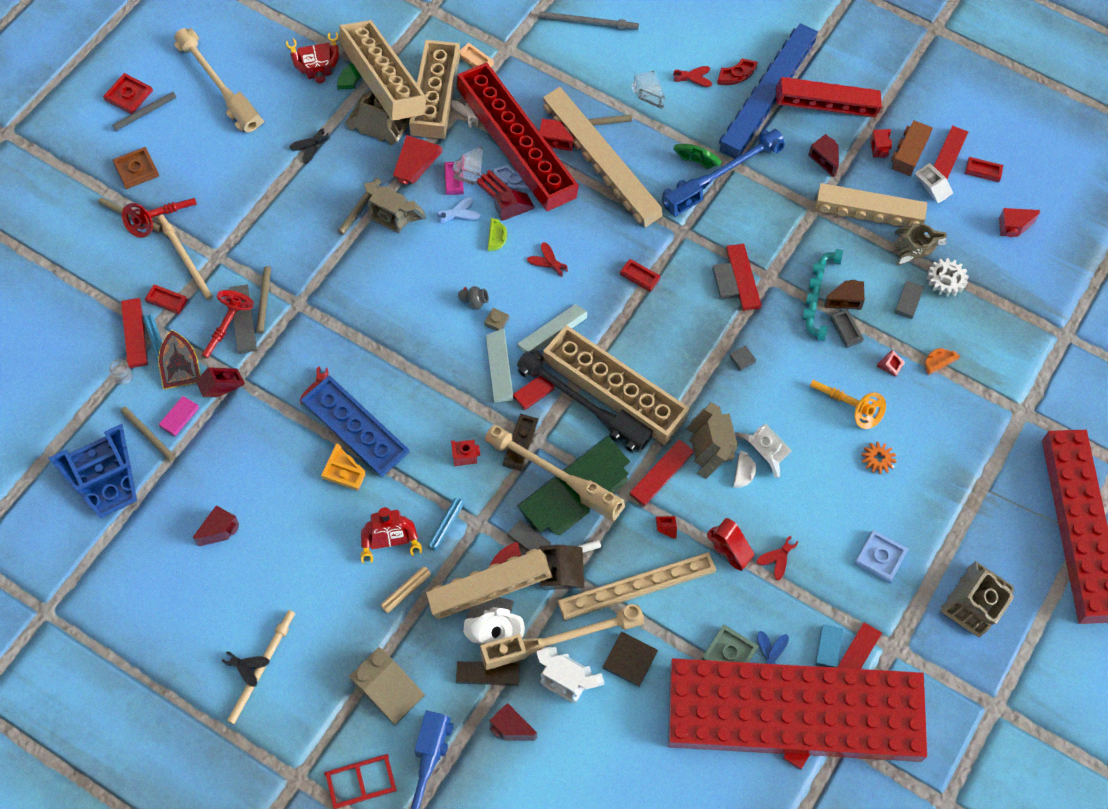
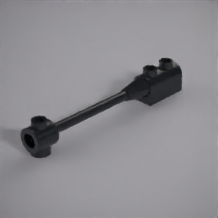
(620, 426)

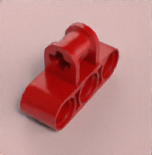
(732, 543)

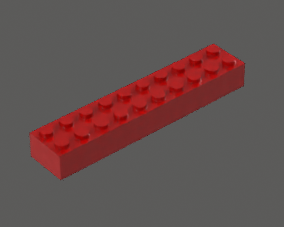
(517, 137)
(1080, 520)

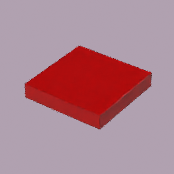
(128, 93)

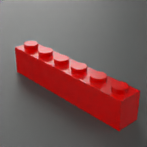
(828, 97)

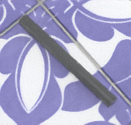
(140, 113)

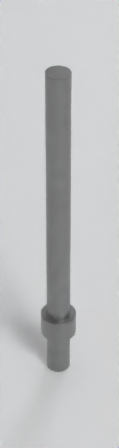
(621, 24)

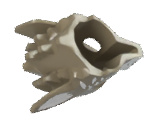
(917, 244)

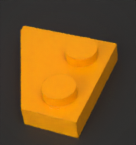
(343, 470)

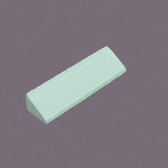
(549, 331)
(499, 366)

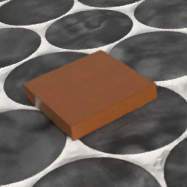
(135, 168)

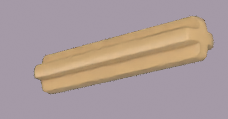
(405, 589)

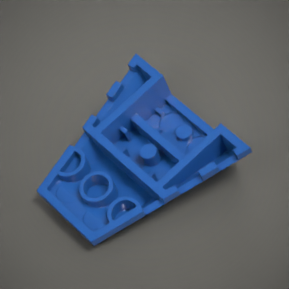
(100, 472)

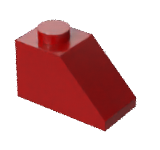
(556, 135)
(1016, 221)

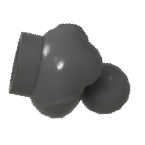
(475, 295)

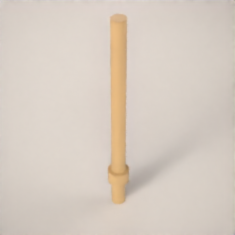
(169, 232)
(281, 630)

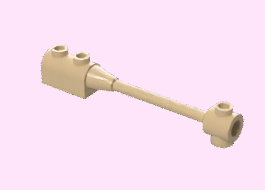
(237, 104)
(590, 492)
(516, 649)

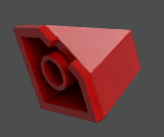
(415, 159)

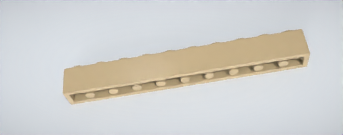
(603, 158)

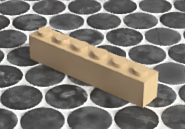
(870, 206)
(488, 584)

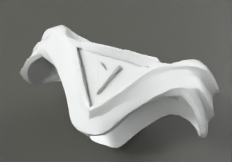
(479, 629)

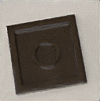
(630, 659)

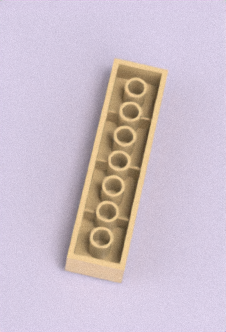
(382, 70)
(615, 383)

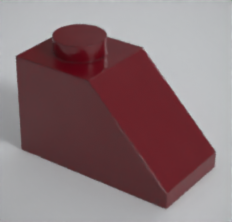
(826, 154)
(512, 203)
(219, 381)
(216, 527)
(511, 726)

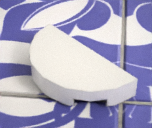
(745, 470)

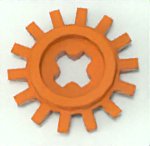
(873, 462)

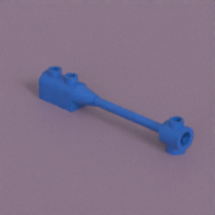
(691, 192)
(430, 748)

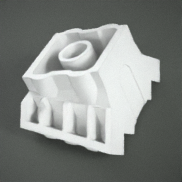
(566, 675)

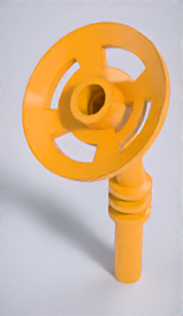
(862, 405)

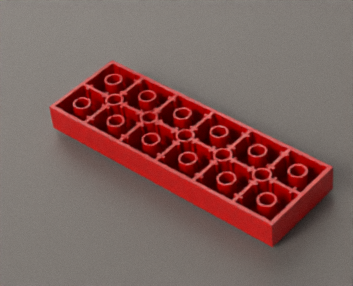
(797, 710)

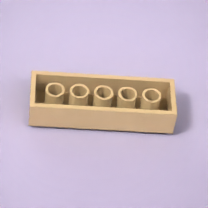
(437, 82)

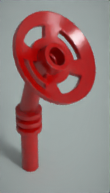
(144, 216)
(233, 305)

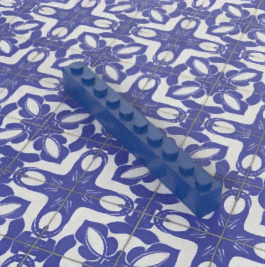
(764, 96)

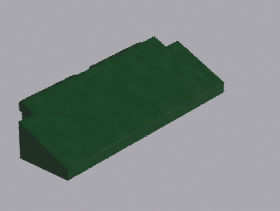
(558, 505)

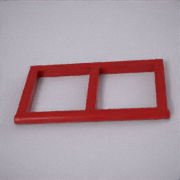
(357, 766)

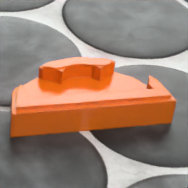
(939, 358)

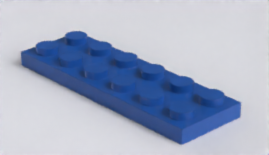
(355, 426)

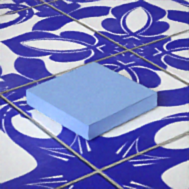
(881, 556)

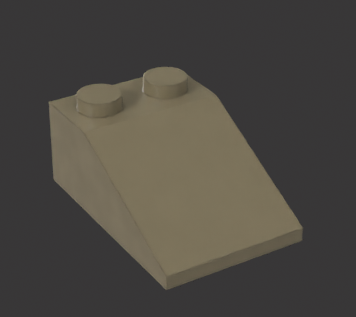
(386, 685)

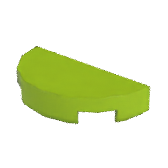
(497, 235)

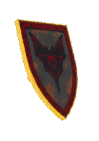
(177, 362)

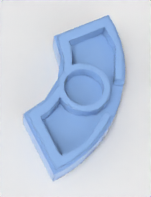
(510, 178)

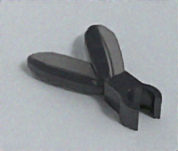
(310, 145)
(245, 665)

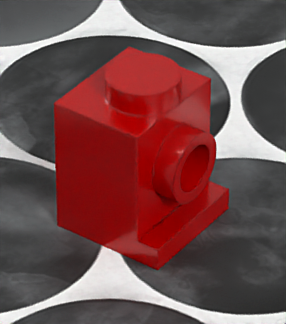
(881, 143)
(465, 452)

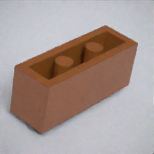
(911, 147)

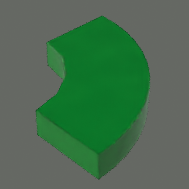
(348, 77)
(697, 154)

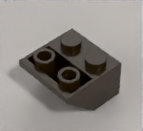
(565, 567)

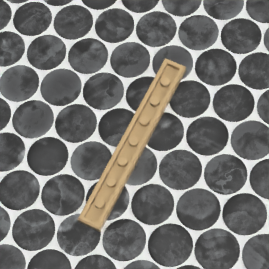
(636, 586)

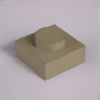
(496, 319)

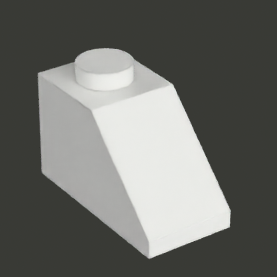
(934, 183)

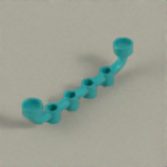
(812, 299)

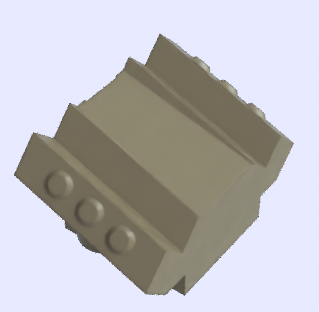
(373, 120)
(391, 208)
(712, 439)
(978, 599)

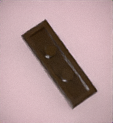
(522, 436)
(476, 674)

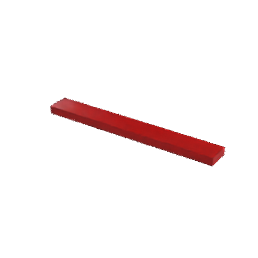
(853, 658)

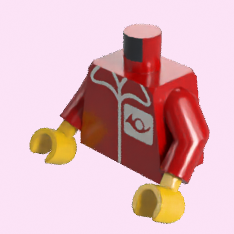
(316, 60)
(387, 530)

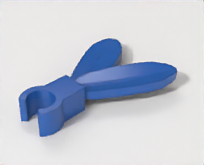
(769, 652)

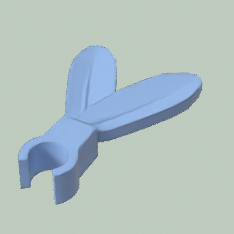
(459, 211)

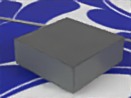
(742, 358)

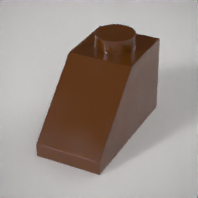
(847, 296)

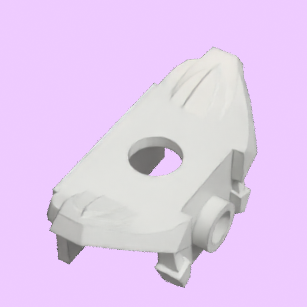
(768, 445)

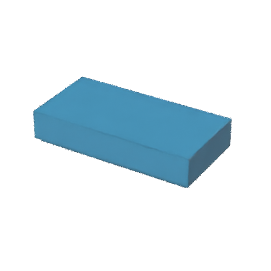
(829, 646)

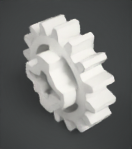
(947, 277)

